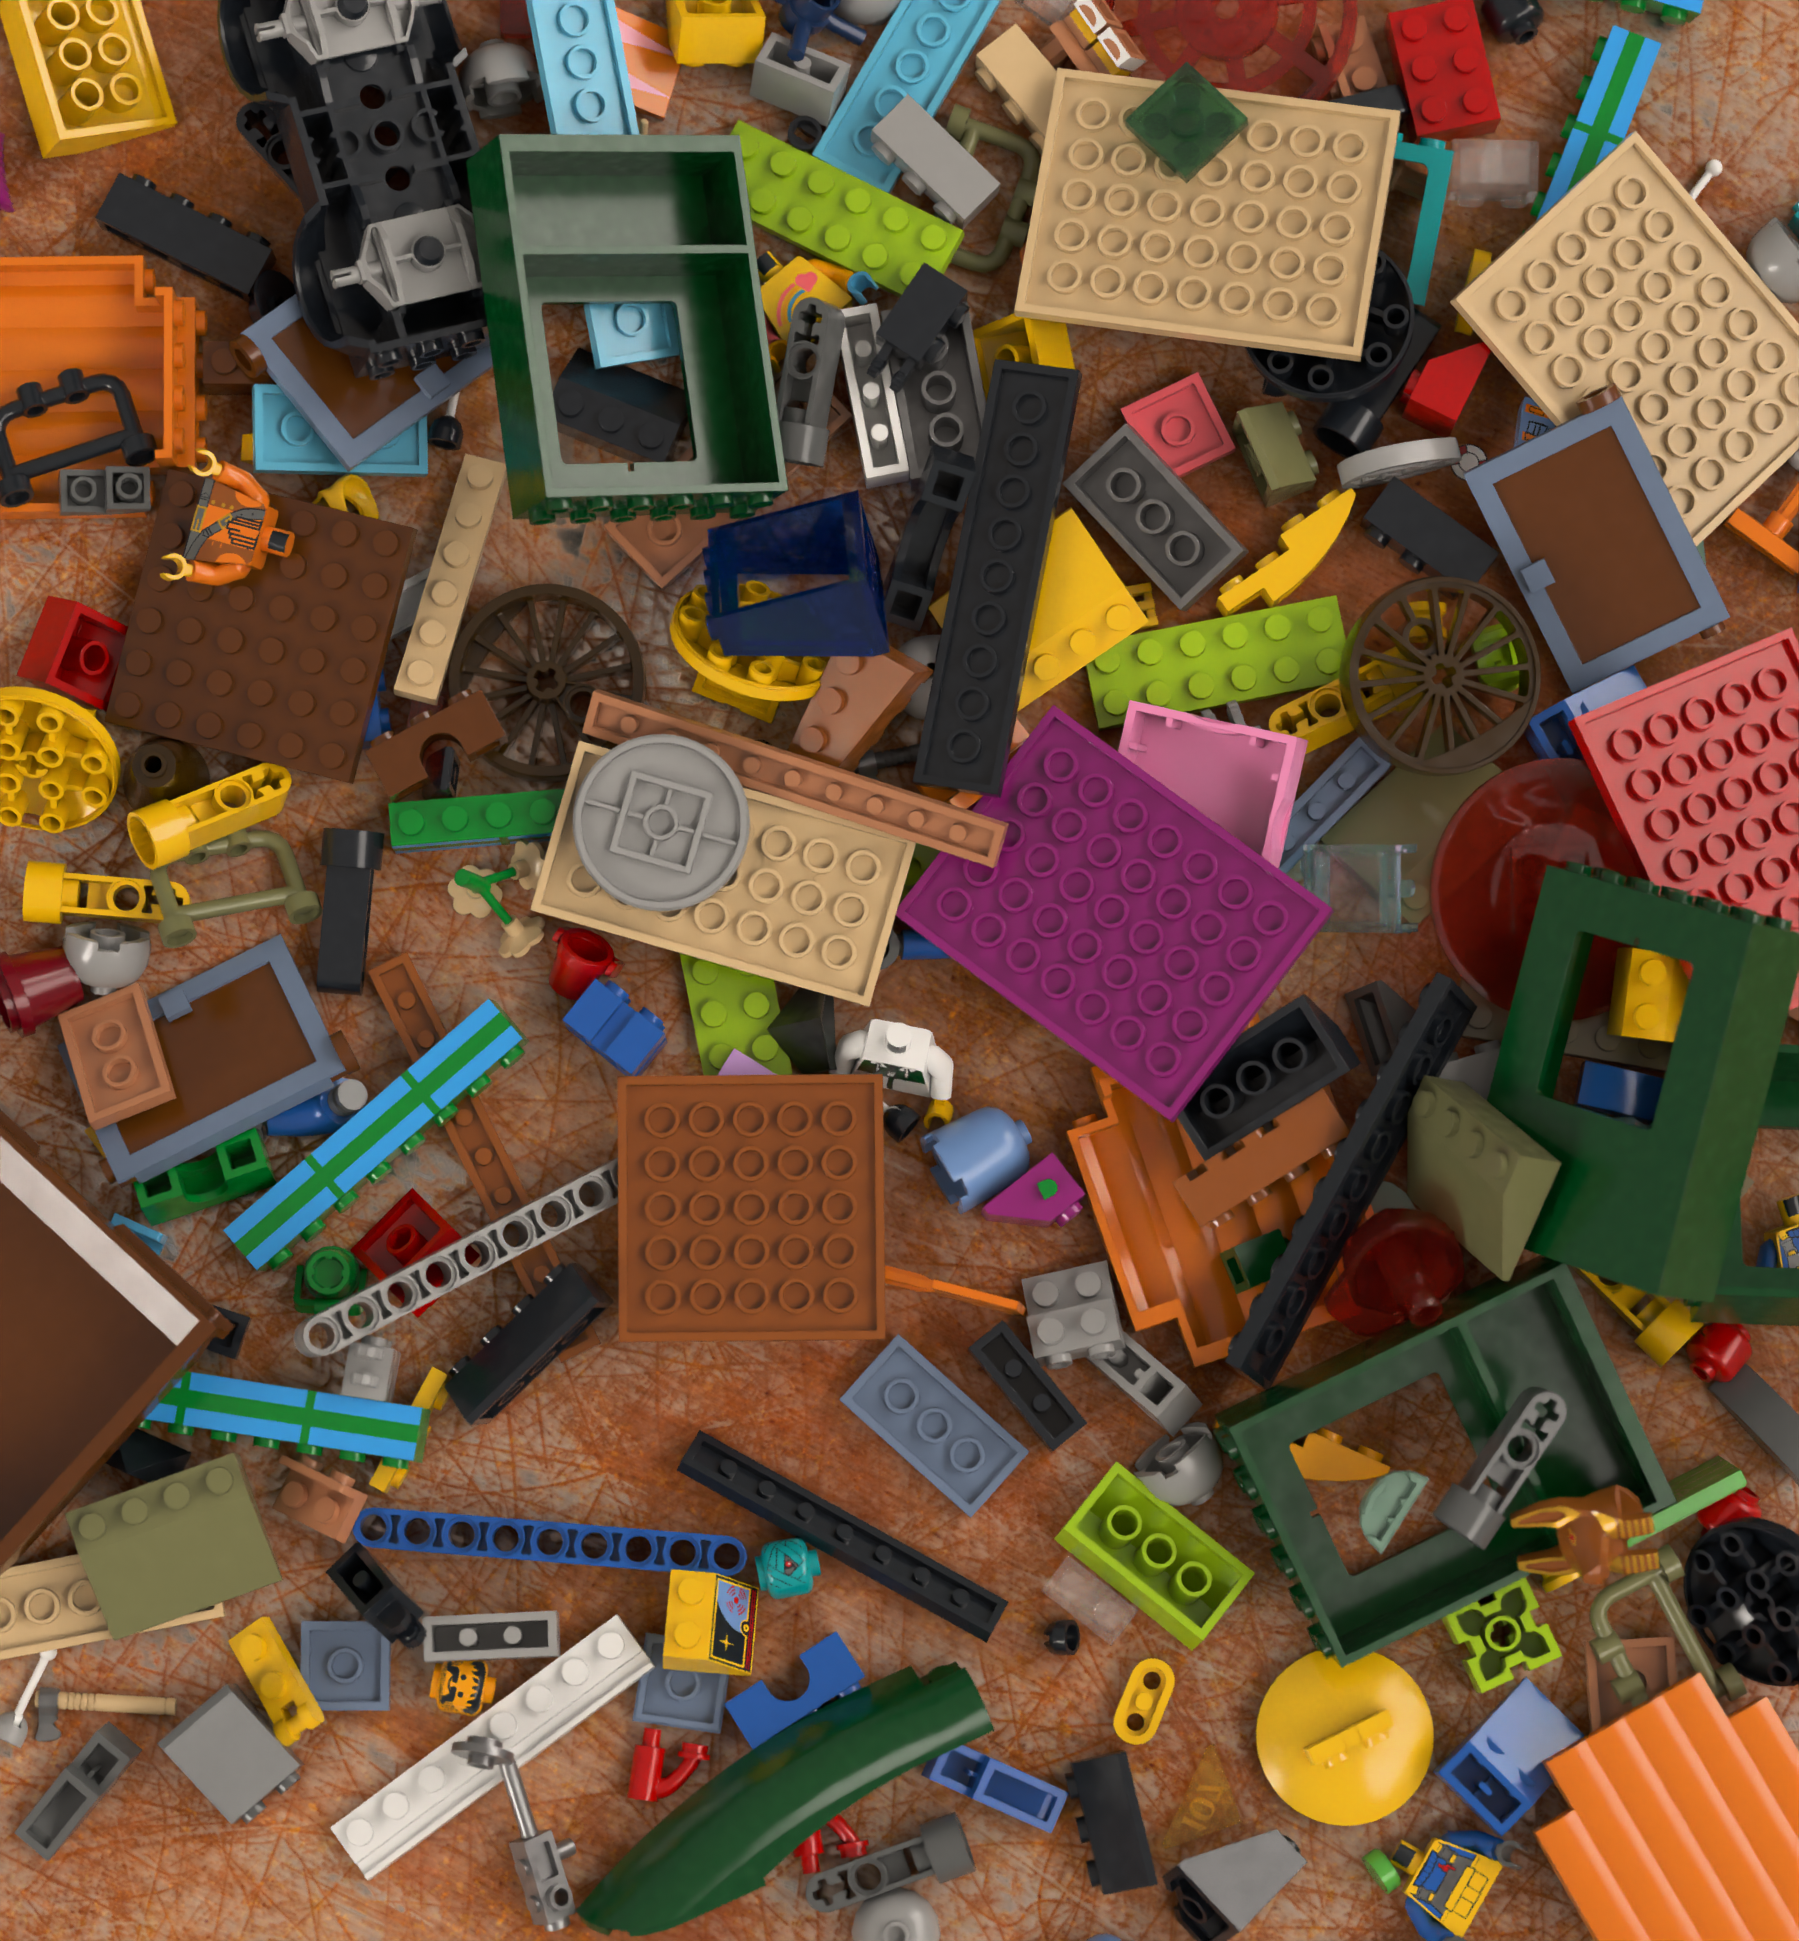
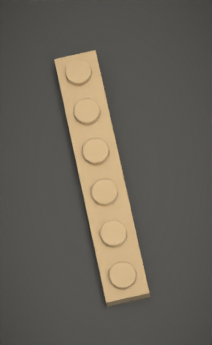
(450, 579)

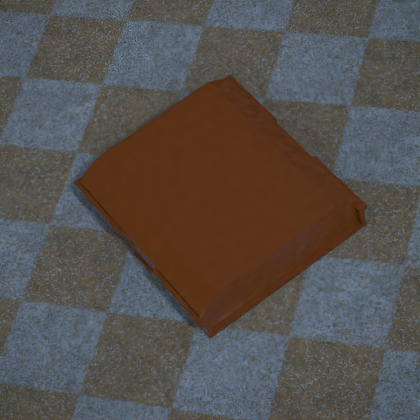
(86, 1339)

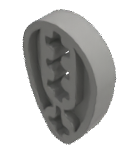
(1397, 460)

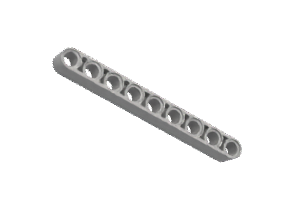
(453, 1264)

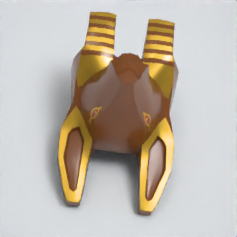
(1589, 1535)

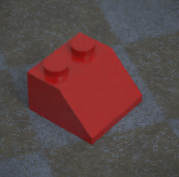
(1440, 391)
(74, 652)
(405, 1236)

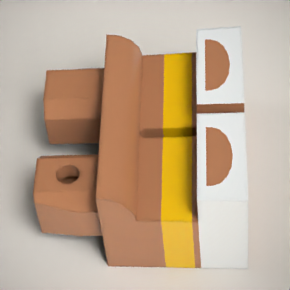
(1092, 41)

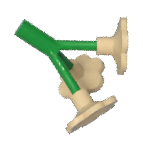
(477, 893)

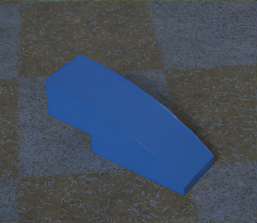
(1618, 1091)
(998, 1786)

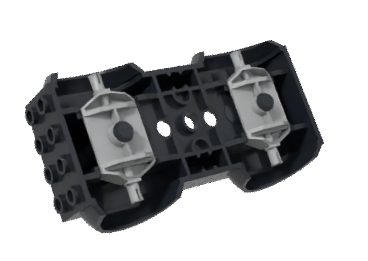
(371, 265)

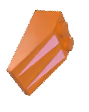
(649, 64)

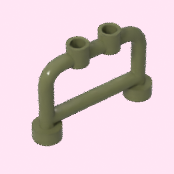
(1014, 230)
(178, 926)
(1609, 1647)

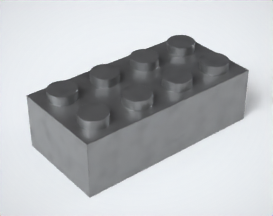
(941, 401)
(1155, 517)

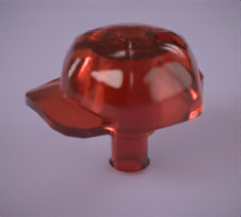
(1395, 1272)

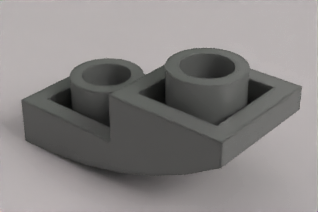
(104, 491)

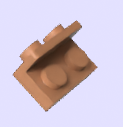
(1363, 66)
(318, 1499)

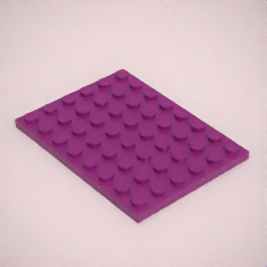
(1117, 915)

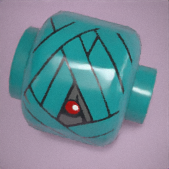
(787, 1568)

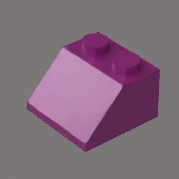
(1024, 1204)

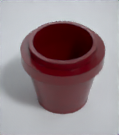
(36, 988)

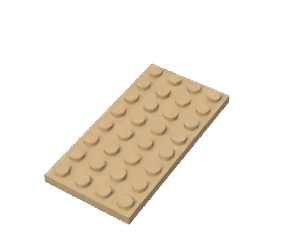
(799, 910)

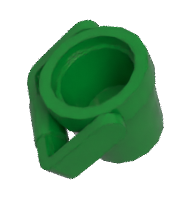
(330, 1277)

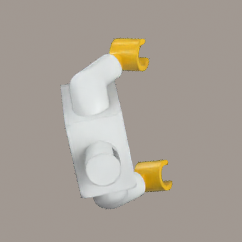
(905, 1058)

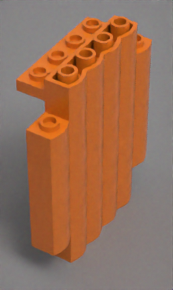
(99, 320)
(1153, 1242)
(1680, 1822)

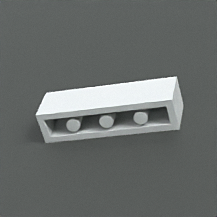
(872, 401)

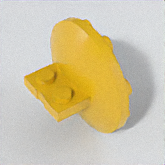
(746, 682)
(53, 761)
(1344, 1738)

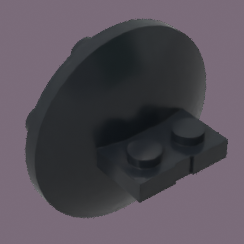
(1384, 348)
(1746, 1591)

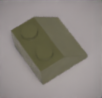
(1274, 452)

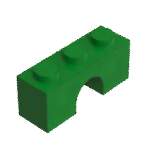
(232, 1171)

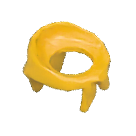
(352, 489)

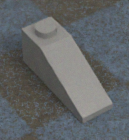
(1149, 1385)

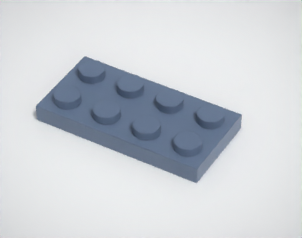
(934, 1425)

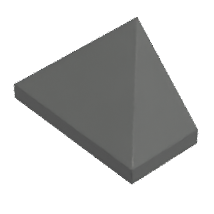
(1378, 1020)

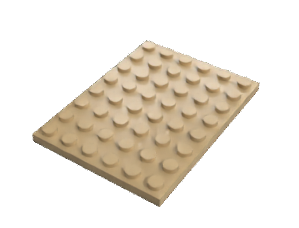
(1252, 252)
(1649, 296)

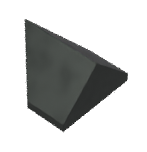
(807, 1031)

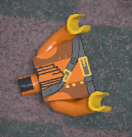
(229, 528)

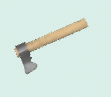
(51, 1700)

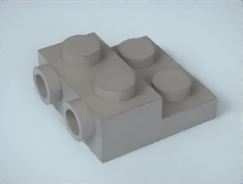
(1073, 1315)

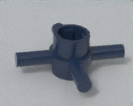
(810, 17)

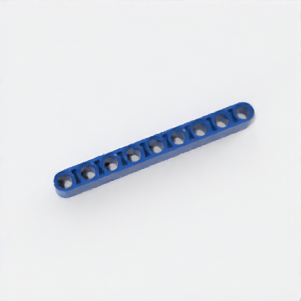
(528, 1543)

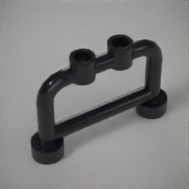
(74, 388)

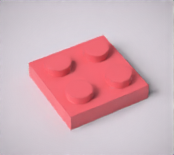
(1181, 425)

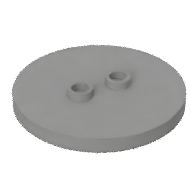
(661, 822)

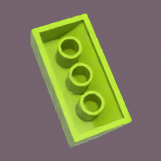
(1154, 1556)

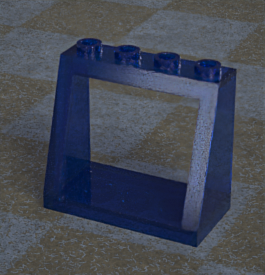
(809, 540)

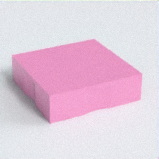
(1223, 769)

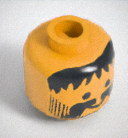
(462, 1686)

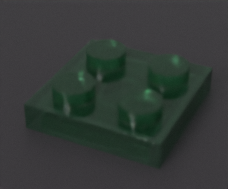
(1186, 122)

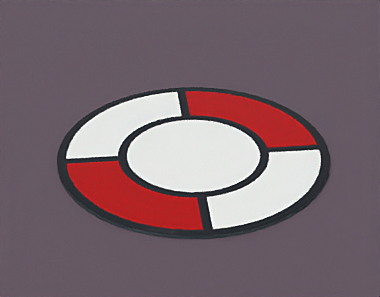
(1471, 457)

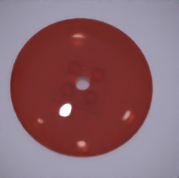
(1494, 867)

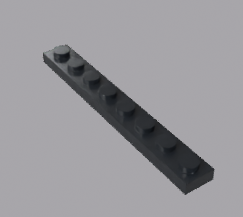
(842, 1536)

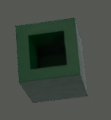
(1252, 1261)

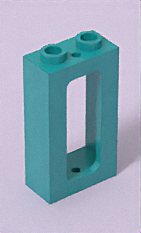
(1438, 163)

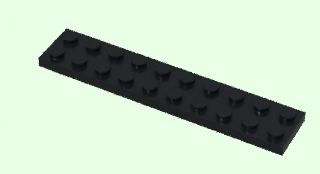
(997, 578)
(1350, 1184)

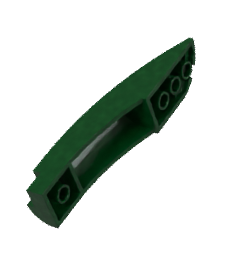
(780, 1795)

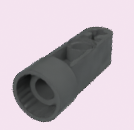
(802, 430)
(1472, 1506)
(938, 1851)

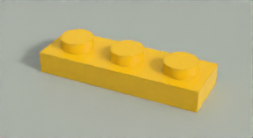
(430, 1396)

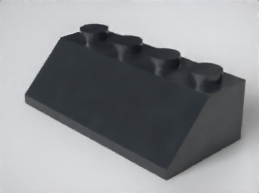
(1266, 1075)
(526, 1344)

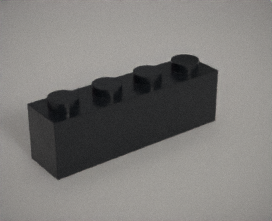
(184, 236)

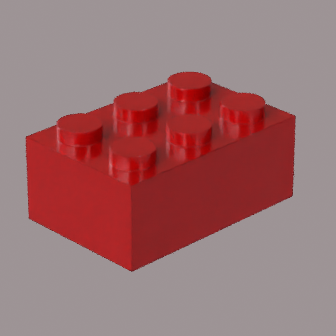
(1442, 71)

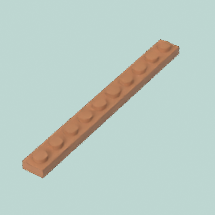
(811, 781)

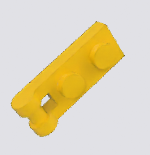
(276, 1680)

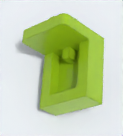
(1500, 657)

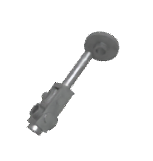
(535, 1852)

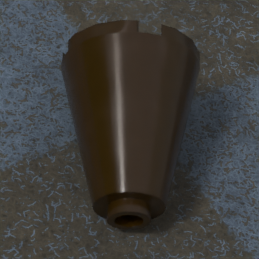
(163, 771)

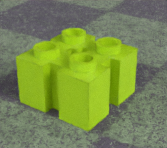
(1525, 1644)

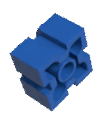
(615, 1029)

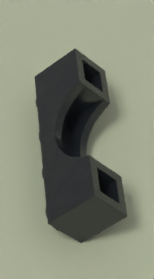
(924, 536)

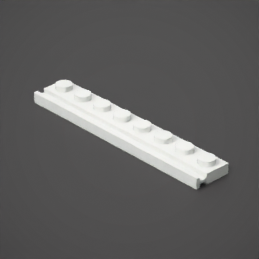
(525, 1724)

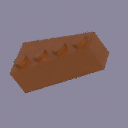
(856, 706)
(1262, 1158)

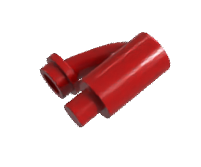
(647, 1767)
(812, 1846)

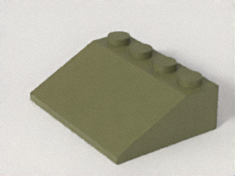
(1411, 811)
(1475, 1171)
(174, 1546)

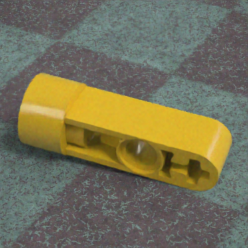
(1324, 730)
(174, 827)
(54, 893)
(1660, 1325)

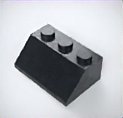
(619, 410)
(1111, 1823)

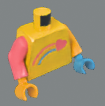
(800, 280)

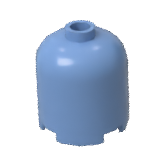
(978, 1156)

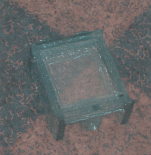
(1359, 885)

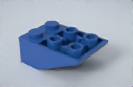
(1549, 730)
(1501, 1760)

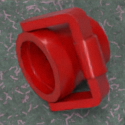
(580, 960)

